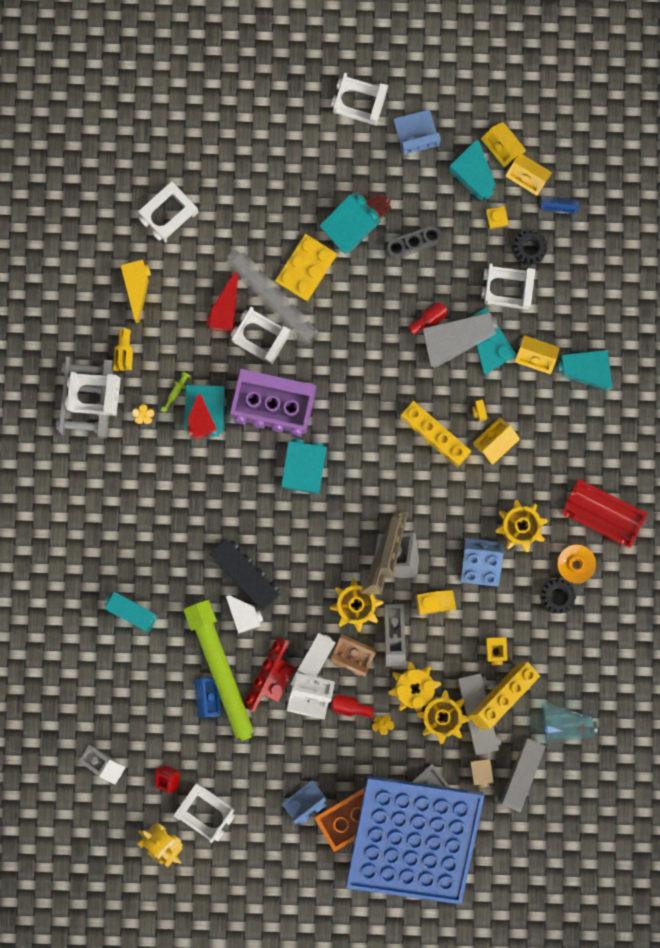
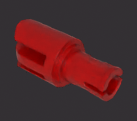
(430, 317)
(349, 706)

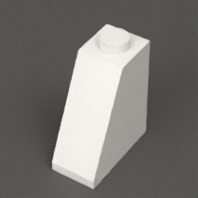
(316, 656)

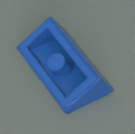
(559, 204)
(207, 698)

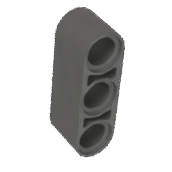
(420, 236)

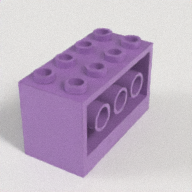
(270, 390)

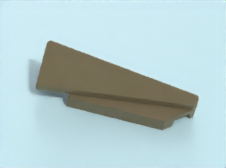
(386, 555)

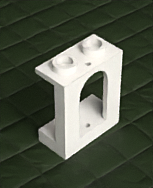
(345, 84)
(165, 231)
(512, 274)
(253, 317)
(110, 405)
(317, 694)
(208, 832)

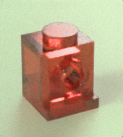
(383, 201)

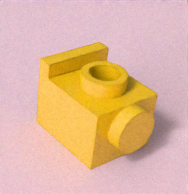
(499, 643)

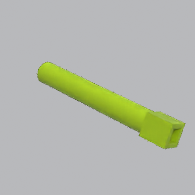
(201, 619)

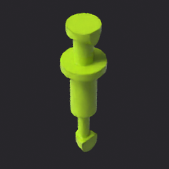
(176, 390)

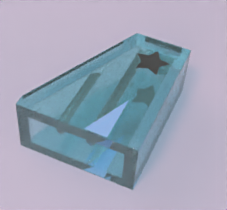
(566, 724)

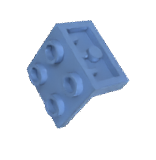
(416, 132)
(482, 562)
(304, 802)

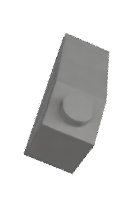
(394, 635)

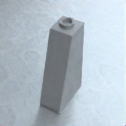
(456, 337)
(522, 774)

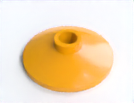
(586, 561)

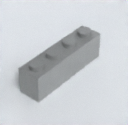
(473, 692)

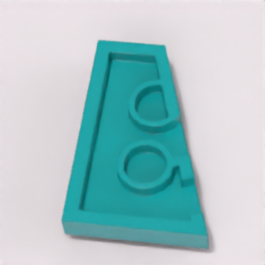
(494, 350)

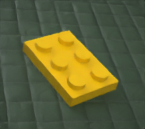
(306, 268)

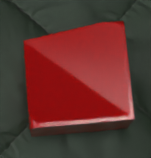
(167, 779)

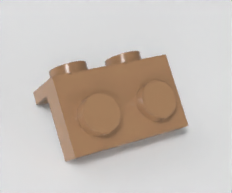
(353, 655)

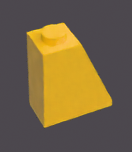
(435, 602)

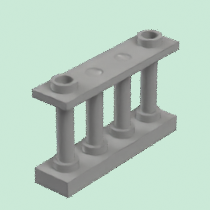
(101, 426)

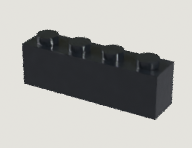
(244, 574)

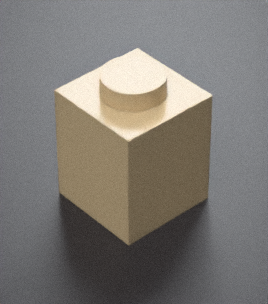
(481, 773)

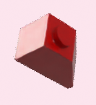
(200, 420)

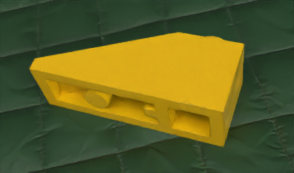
(136, 282)

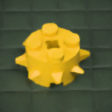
(532, 523)
(348, 614)
(403, 690)
(441, 728)
(161, 845)

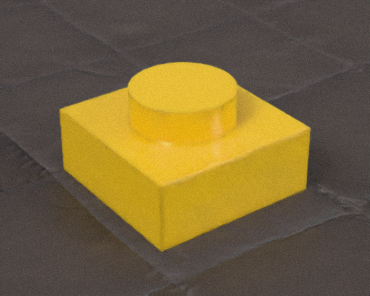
(497, 217)
(479, 411)

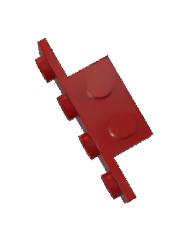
(272, 676)

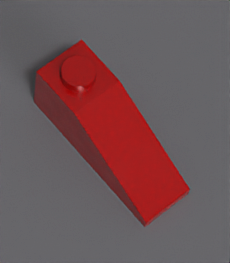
(223, 311)

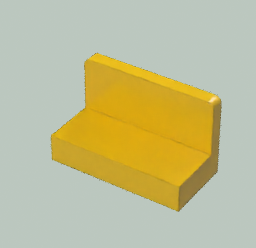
(503, 144)
(528, 174)
(537, 354)
(496, 440)

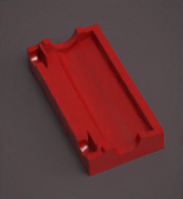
(604, 513)

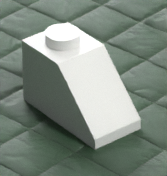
(244, 615)
(102, 764)

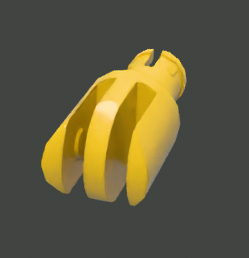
(123, 352)

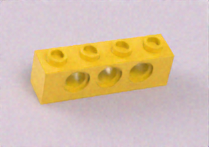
(435, 434)
(504, 696)

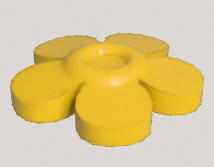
(143, 414)
(382, 724)

